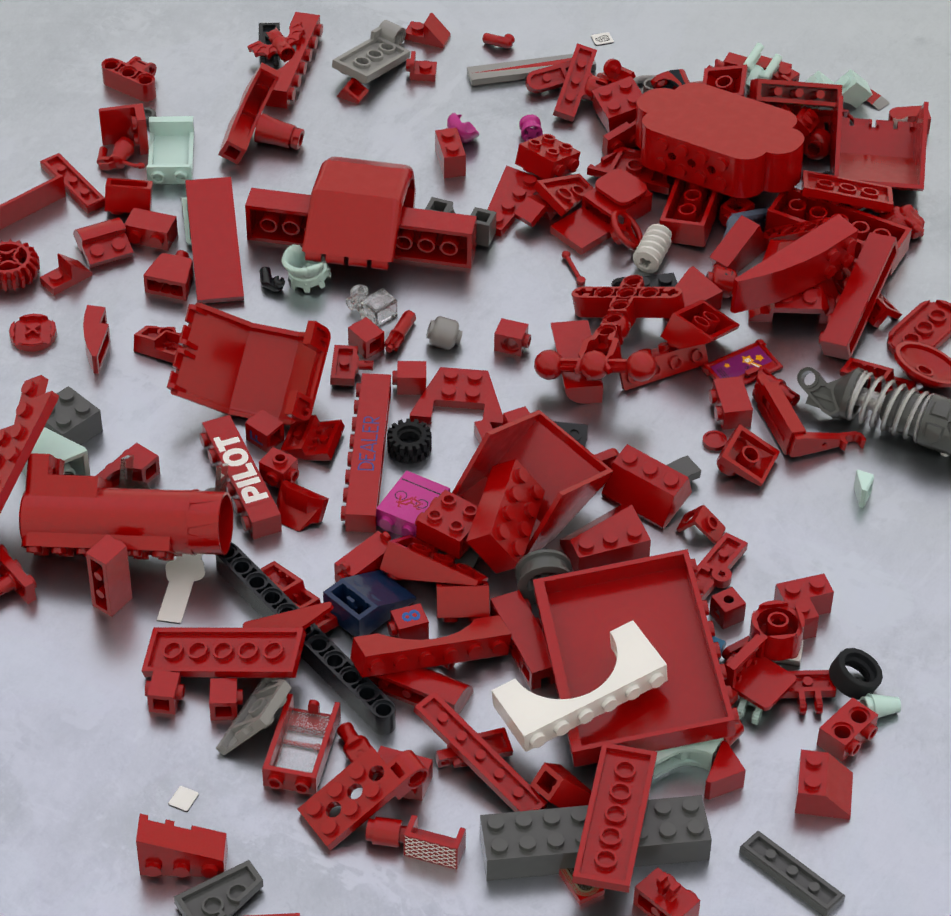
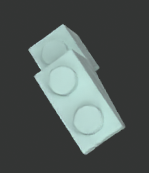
(854, 88)
(696, 754)

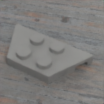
(256, 713)

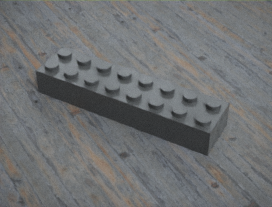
(549, 839)

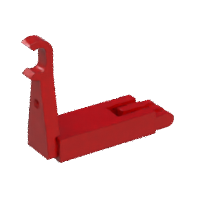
(787, 426)

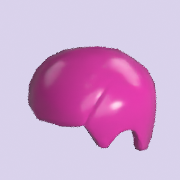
(466, 130)

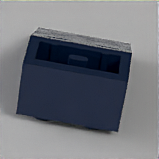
(366, 601)

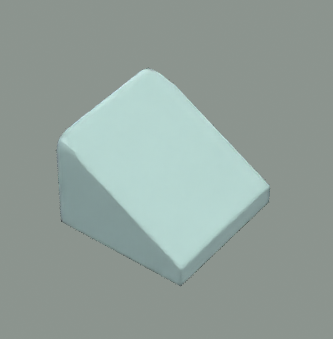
(863, 486)

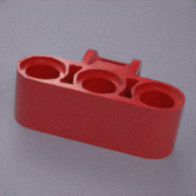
(131, 78)

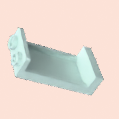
(170, 150)

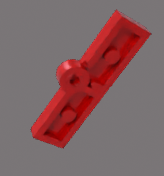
(716, 565)

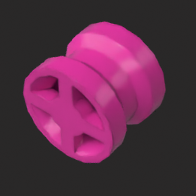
(525, 126)

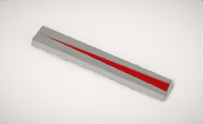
(513, 70)

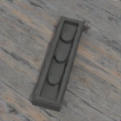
(792, 873)

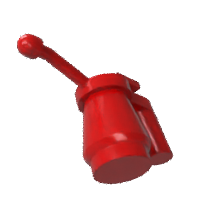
(118, 159)

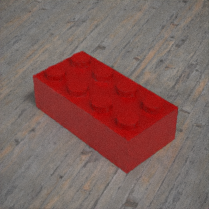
(505, 516)

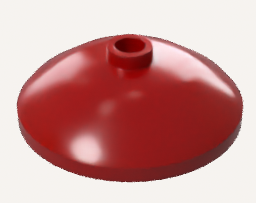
(924, 364)

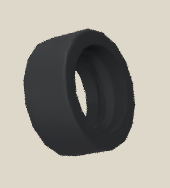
(861, 662)

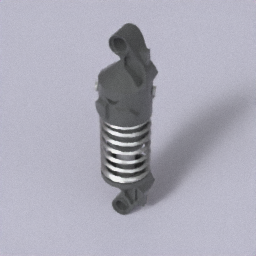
(906, 411)

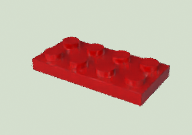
(847, 191)

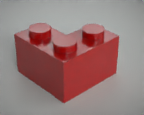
(811, 596)

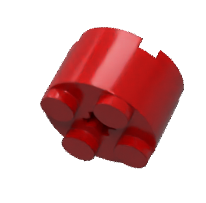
(781, 627)

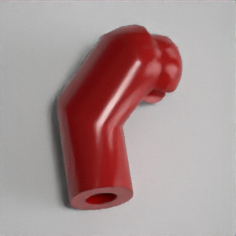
(500, 41)

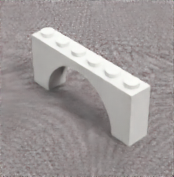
(540, 719)

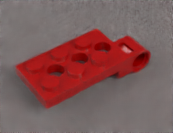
(399, 777)

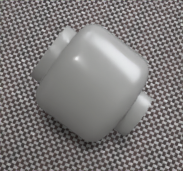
(444, 333)

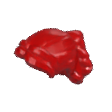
(908, 217)

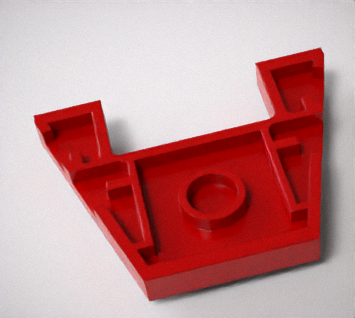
(459, 390)

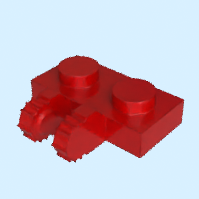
(814, 685)

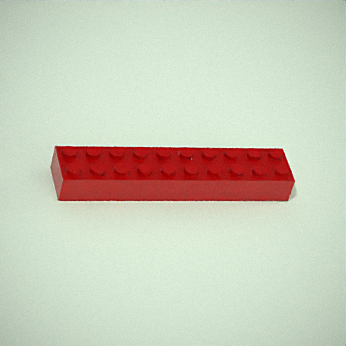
(422, 233)

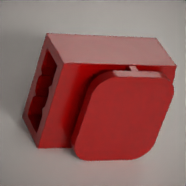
(618, 192)

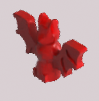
(280, 44)

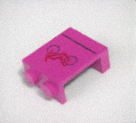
(405, 502)

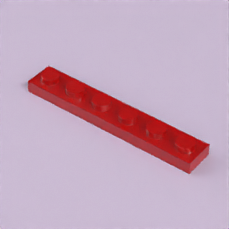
(478, 754)

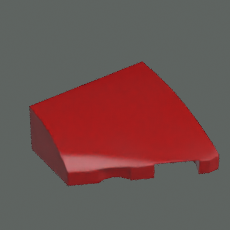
(157, 342)

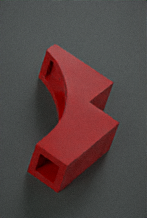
(247, 115)

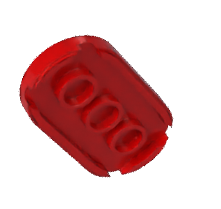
(925, 324)

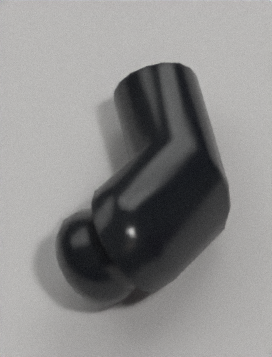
(271, 283)

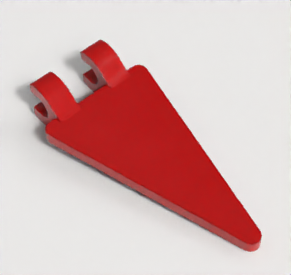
(292, 619)

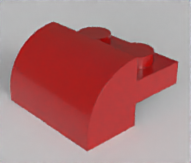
(103, 242)

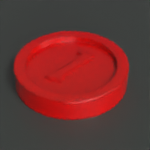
(714, 440)

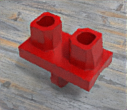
(614, 71)

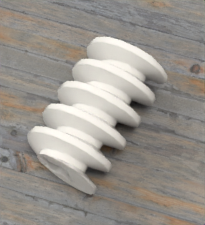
(652, 248)

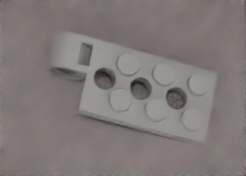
(375, 55)

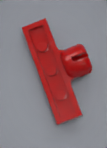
(578, 83)

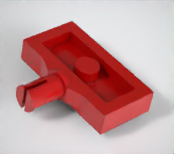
(346, 365)

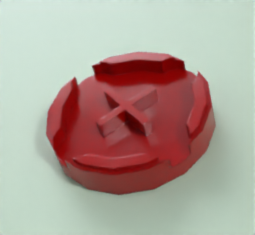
(33, 332)

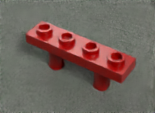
(15, 578)

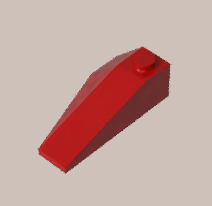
(419, 561)

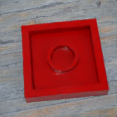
(581, 230)

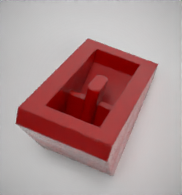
(725, 774)

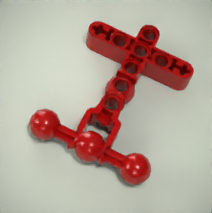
(619, 311)

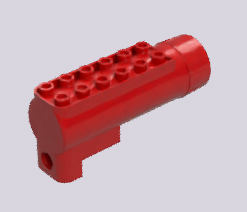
(77, 511)

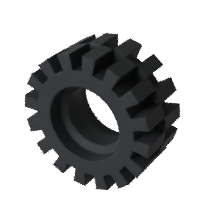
(409, 451)

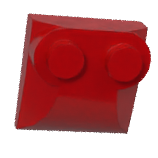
(747, 456)

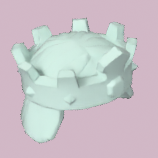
(303, 272)

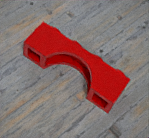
(145, 466)

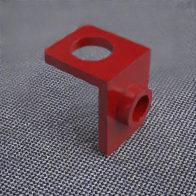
(705, 522)

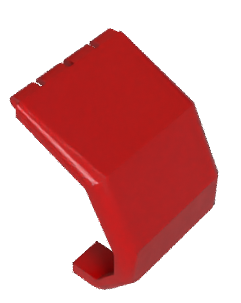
(357, 211)
(248, 365)

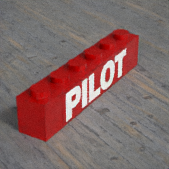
(244, 480)

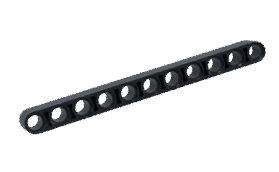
(318, 648)

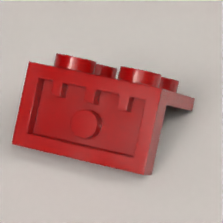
(124, 122)

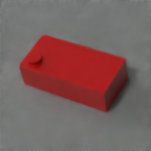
(690, 213)

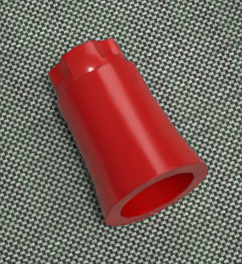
(278, 133)

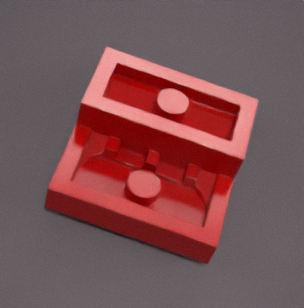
(313, 439)

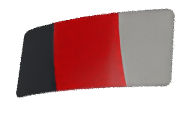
(877, 100)

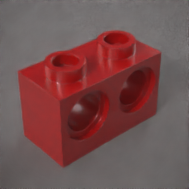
(847, 730)

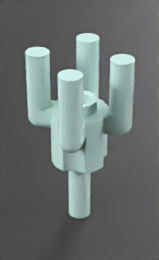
(756, 71)

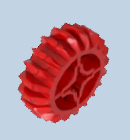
(17, 265)

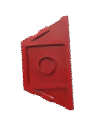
(630, 161)

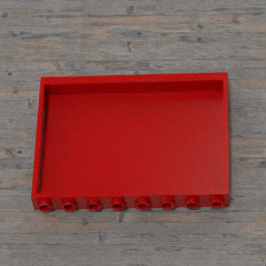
(667, 606)

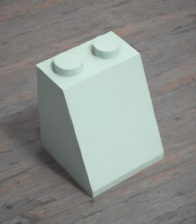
(62, 448)

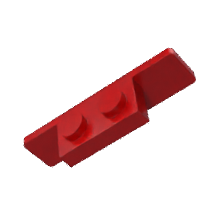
(669, 362)

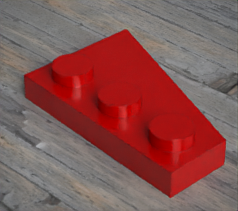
(562, 192)

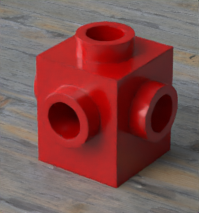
(277, 467)

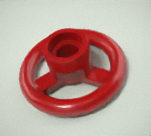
(623, 232)

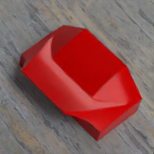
(300, 506)

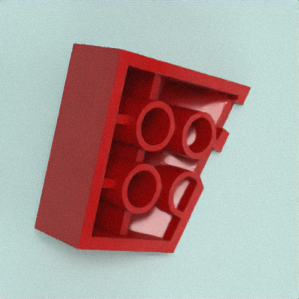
(608, 540)

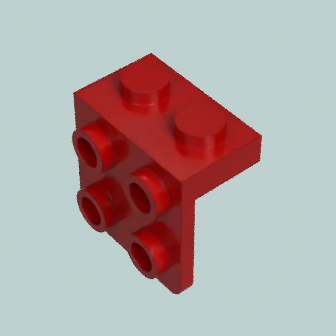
(756, 676)

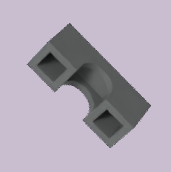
(485, 219)

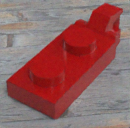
(495, 738)

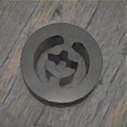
(539, 565)

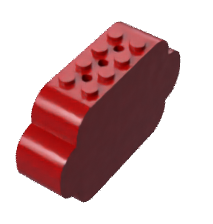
(719, 140)

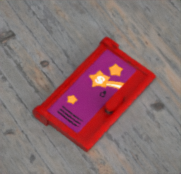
(744, 363)

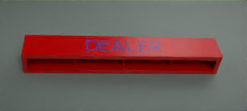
(368, 453)

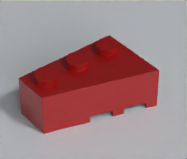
(179, 851)

